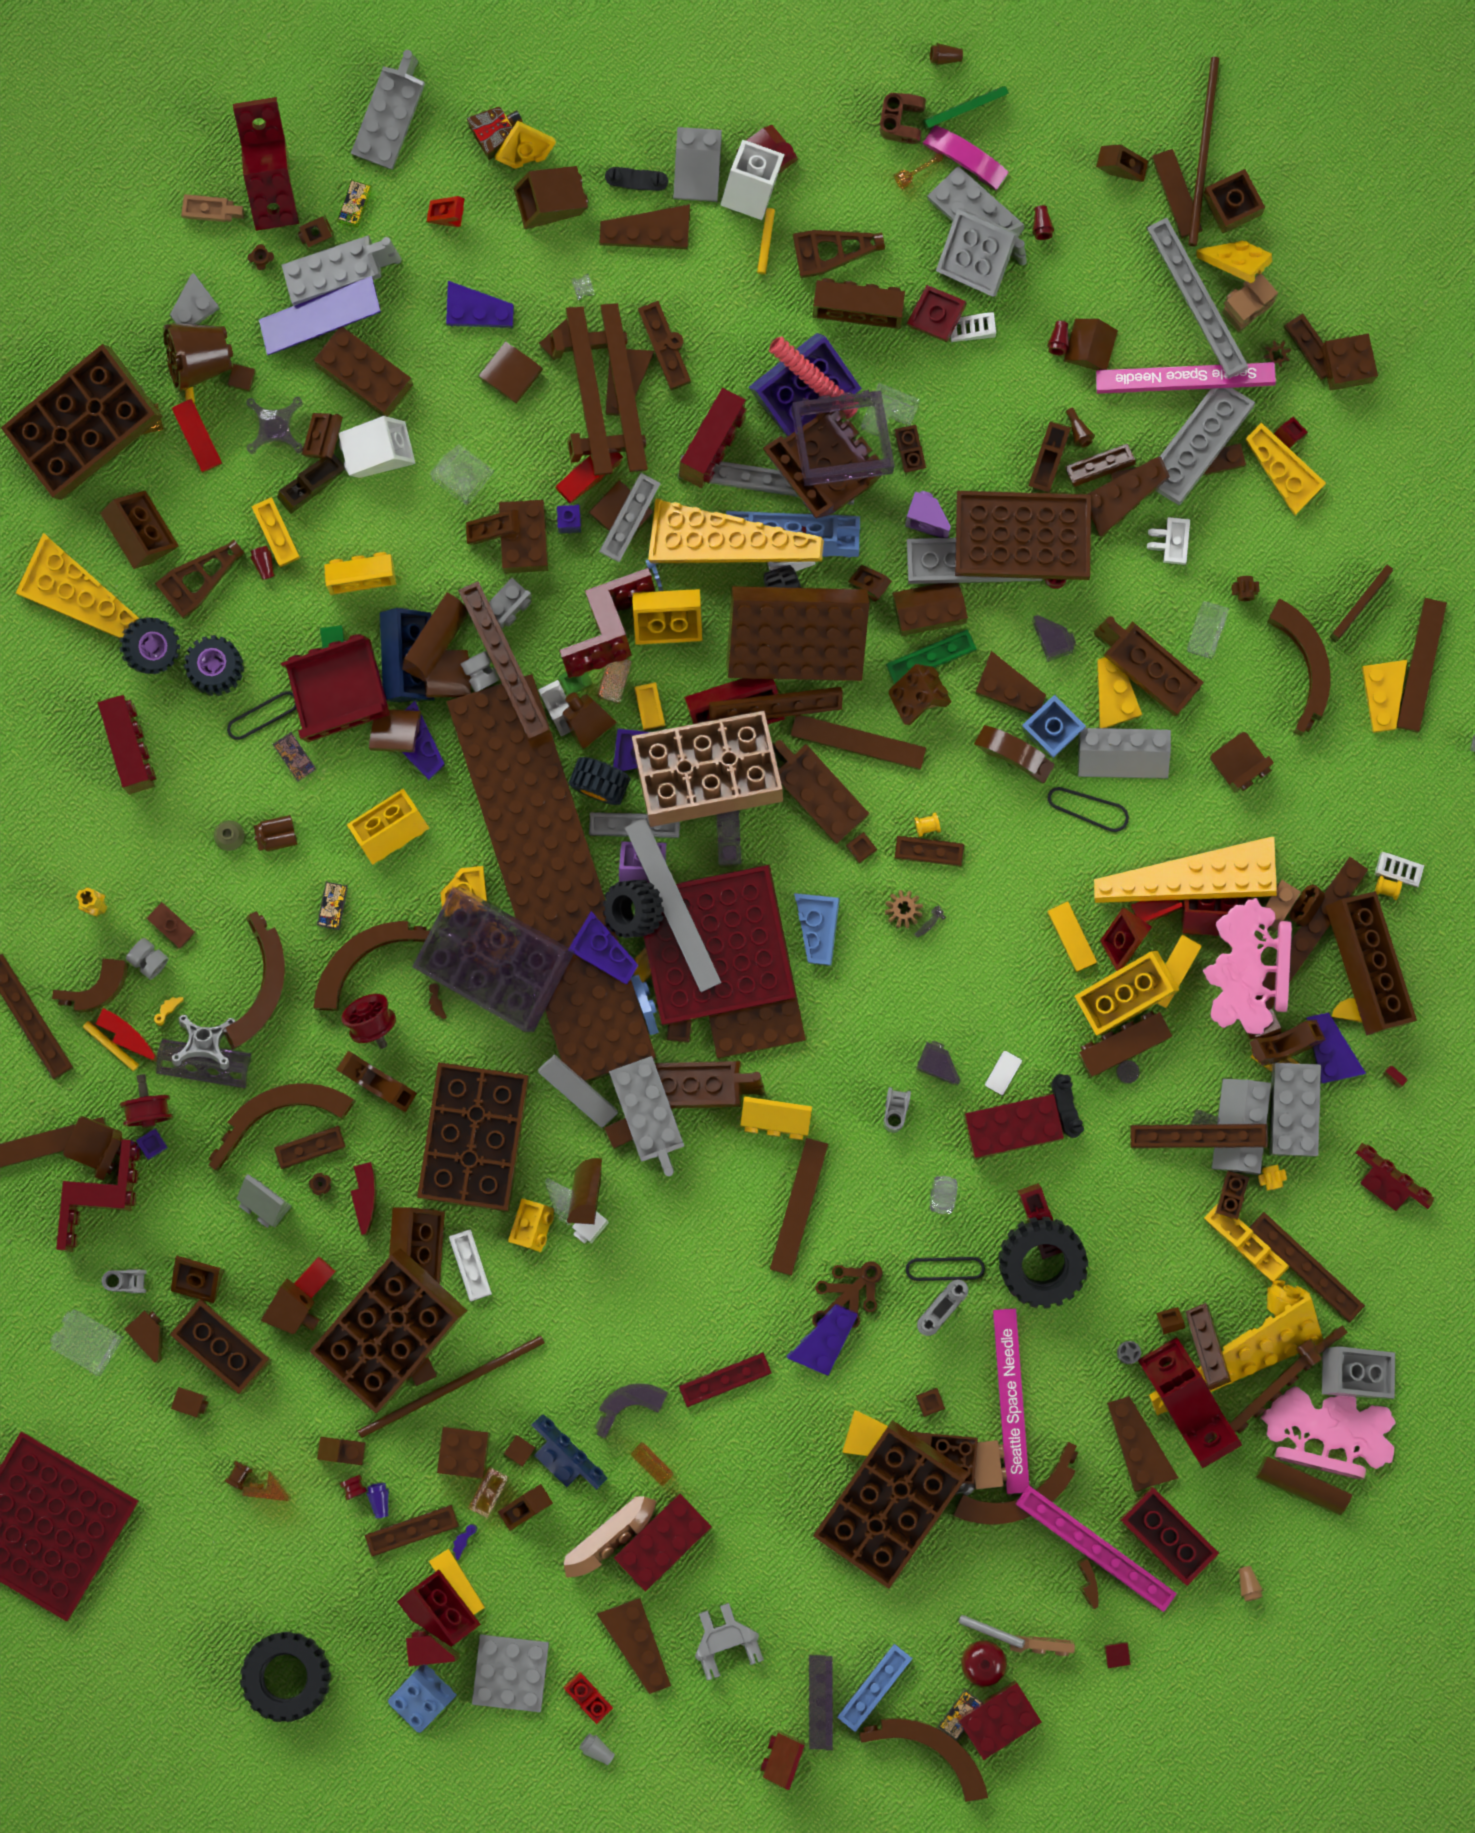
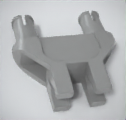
(942, 1307)
(725, 1637)

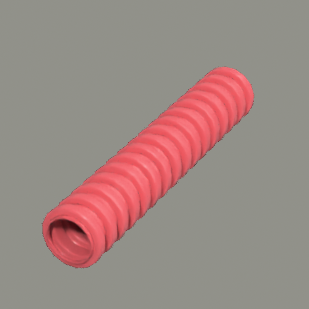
(806, 371)

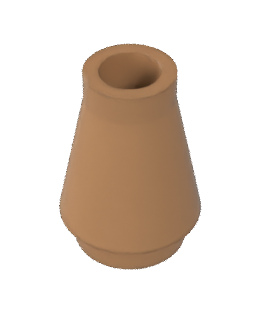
(1249, 1584)

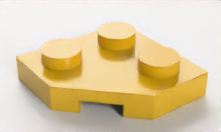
(524, 145)
(470, 879)

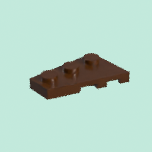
(638, 364)
(1008, 686)

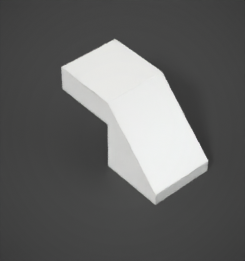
(554, 700)

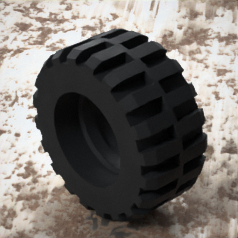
(1048, 1291)
(317, 1676)

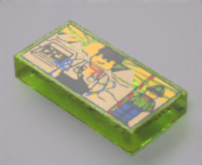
(354, 203)

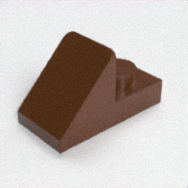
(871, 580)
(341, 1450)

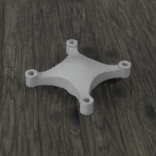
(202, 1042)

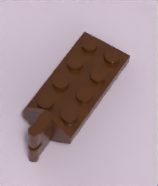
(1148, 664)
(818, 791)
(707, 1084)

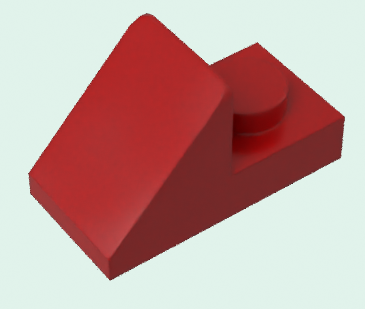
(446, 211)

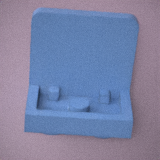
(421, 1698)

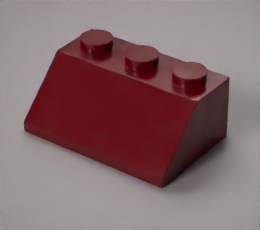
(1201, 915)
(427, 1649)

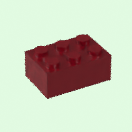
(999, 1720)

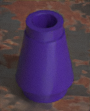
(379, 1499)

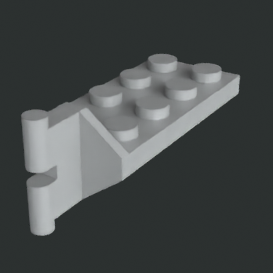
(389, 113)
(963, 192)
(337, 267)
(647, 1111)

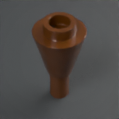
(1081, 433)

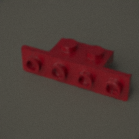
(1390, 1183)

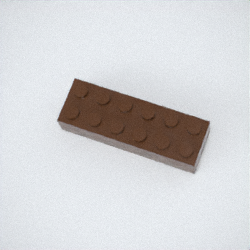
(1371, 963)

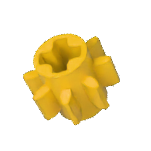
(1272, 1177)

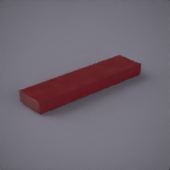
(725, 1379)

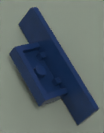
(563, 1457)

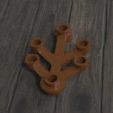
(851, 1291)

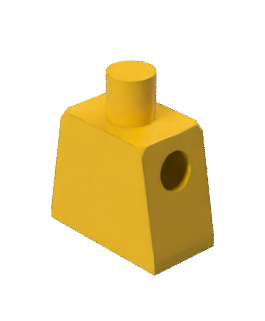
(862, 1434)

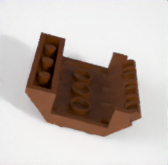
(827, 444)

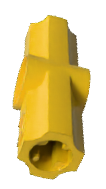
(91, 902)

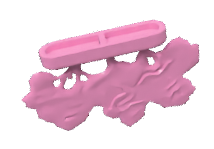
(1242, 971)
(1337, 1426)

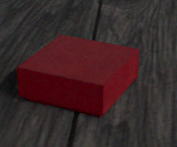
(1395, 1076)

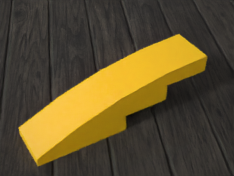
(1248, 1245)

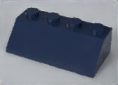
(398, 633)

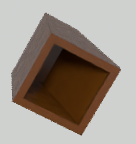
(550, 196)

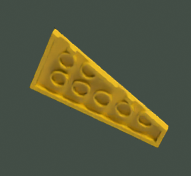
(68, 588)

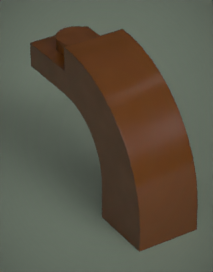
(1015, 751)
(102, 993)
(1287, 1044)
(376, 1081)

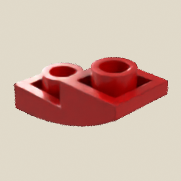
(314, 1277)
(588, 1697)

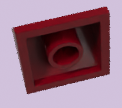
(1124, 937)

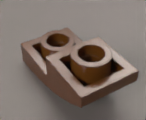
(910, 448)
(1232, 1195)

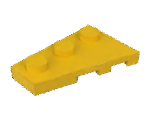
(1384, 693)
(1116, 695)

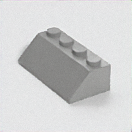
(1124, 753)
(1242, 1104)

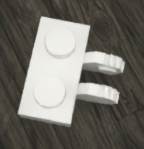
(1176, 540)

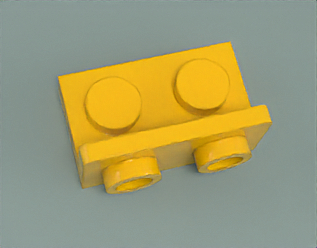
(531, 1225)

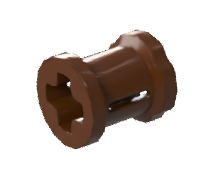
(238, 1475)

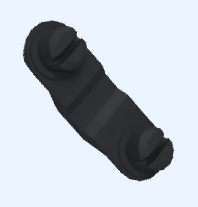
(636, 179)
(1067, 1113)

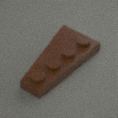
(653, 229)
(1125, 493)
(1140, 1450)
(635, 1639)

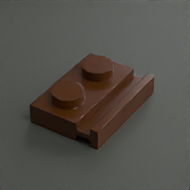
(322, 435)

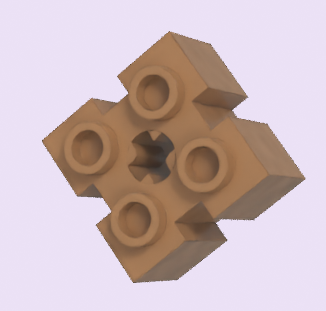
(1249, 302)

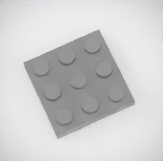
(976, 252)
(510, 1673)

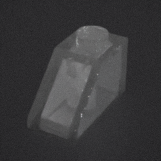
(560, 1199)

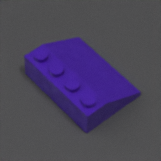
(781, 387)

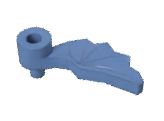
(652, 565)

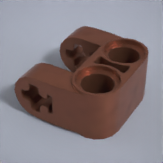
(907, 103)

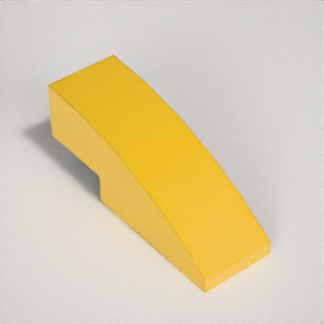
(1180, 962)

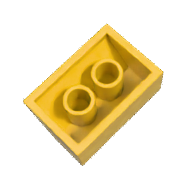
(359, 573)
(388, 826)
(775, 1118)

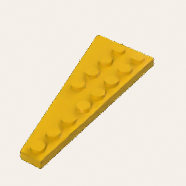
(702, 536)
(1221, 873)
(1266, 1345)

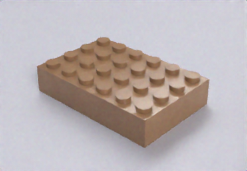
(707, 768)

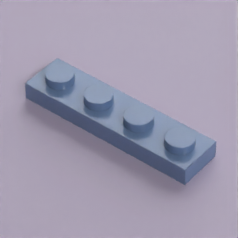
(874, 1687)

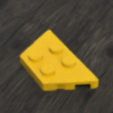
(1237, 259)

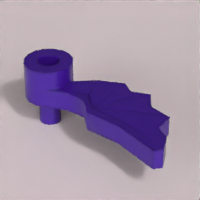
(461, 1541)

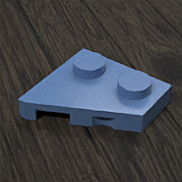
(647, 1007)

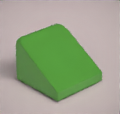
(575, 684)

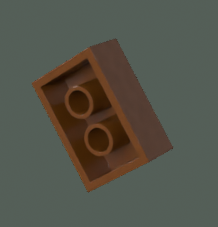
(528, 548)

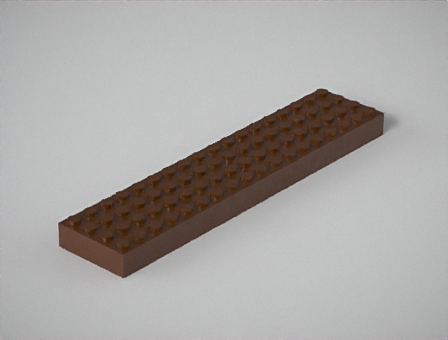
(548, 875)

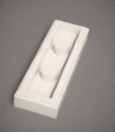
(470, 1265)

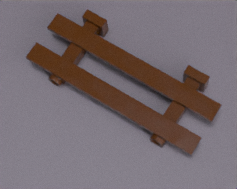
(581, 343)

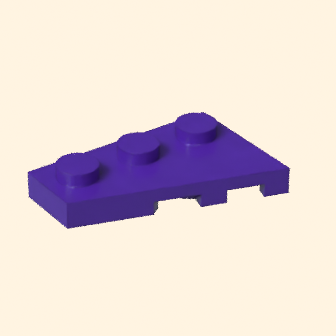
(476, 309)
(624, 754)
(825, 1341)

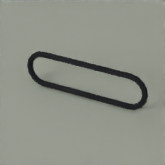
(256, 708)
(945, 1278)

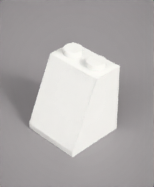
(752, 179)
(376, 447)

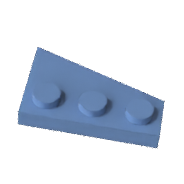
(818, 924)

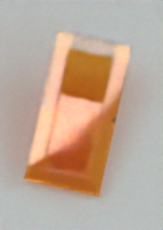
(274, 1489)

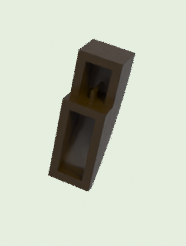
(310, 483)

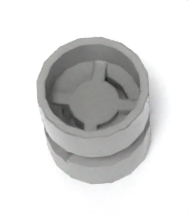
(480, 671)
(146, 958)

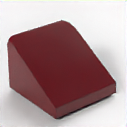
(1290, 432)
(1117, 1654)

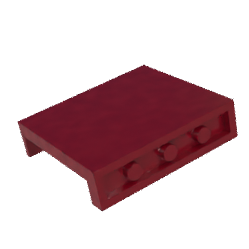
(336, 687)

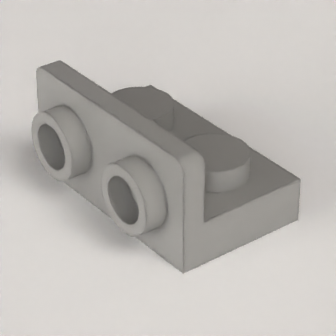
(509, 602)

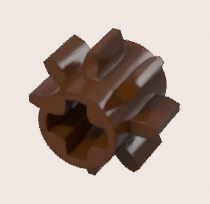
(1275, 347)
(1245, 588)

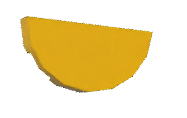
(1347, 1010)

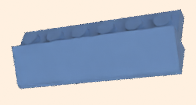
(837, 531)

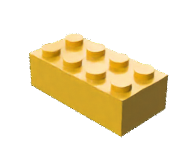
(1126, 993)

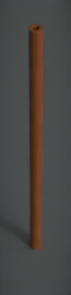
(1203, 154)
(451, 1386)

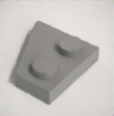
(193, 303)

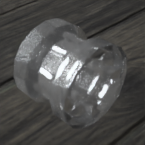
(582, 286)

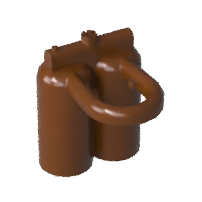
(275, 833)

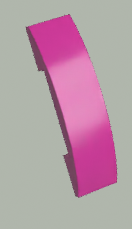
(966, 155)

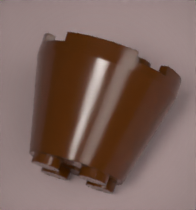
(196, 353)

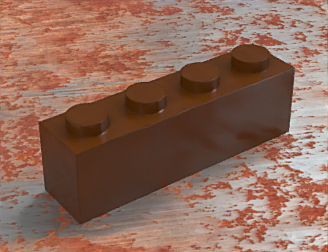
(1125, 1044)

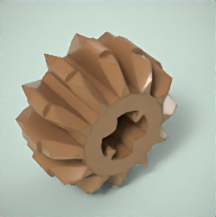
(910, 906)

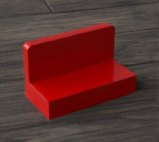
(1153, 910)

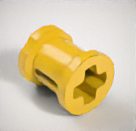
(927, 824)
(1388, 887)

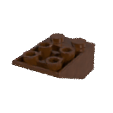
(956, 1448)

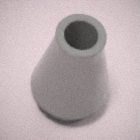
(596, 1749)

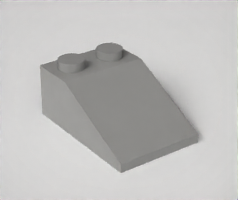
(697, 164)
(262, 1201)
(1358, 1373)

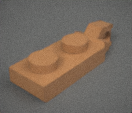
(210, 209)
(1041, 1644)

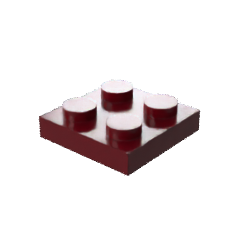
(936, 313)

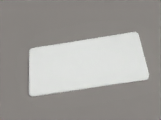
(1003, 1072)

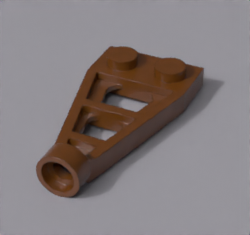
(808, 256)
(178, 594)

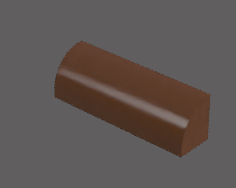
(435, 637)
(585, 1192)
(1303, 1485)

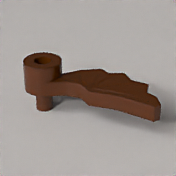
(435, 1002)

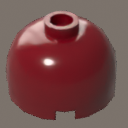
(983, 1663)

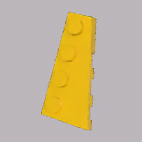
(1289, 474)

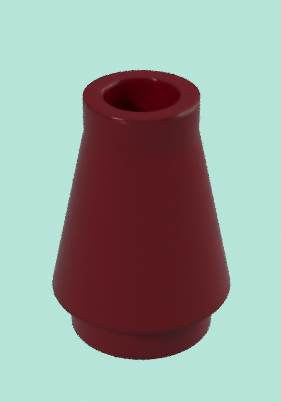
(1042, 225)
(1059, 341)
(262, 560)

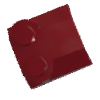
(771, 139)

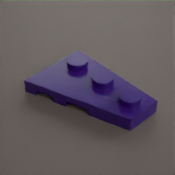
(426, 755)
(603, 951)
(1334, 1053)

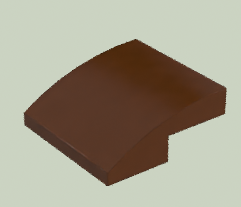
(510, 372)
(610, 504)
(448, 676)
(395, 732)
(1089, 1589)

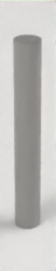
(991, 1631)

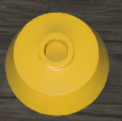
(1281, 1295)

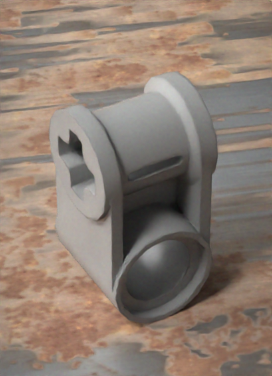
(896, 1107)
(127, 1281)

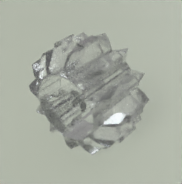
(943, 1194)

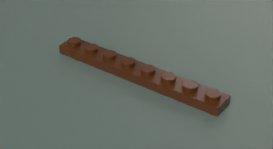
(504, 661)
(1309, 935)

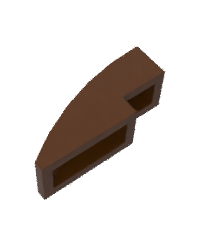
(1049, 456)

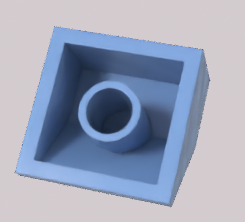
(1053, 727)

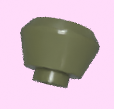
(226, 841)

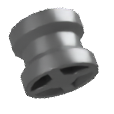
(1129, 1354)

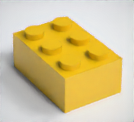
(667, 616)

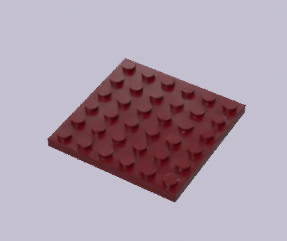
(743, 939)
(55, 1525)

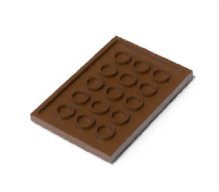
(1023, 535)

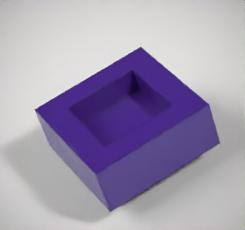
(152, 1144)

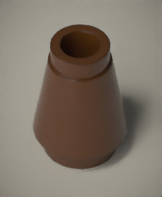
(945, 54)

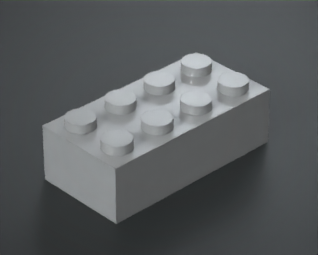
(1295, 1109)

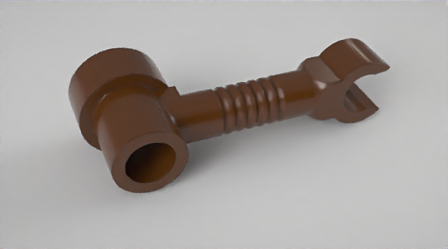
(1312, 1352)

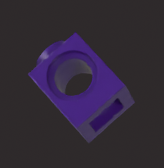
(569, 519)

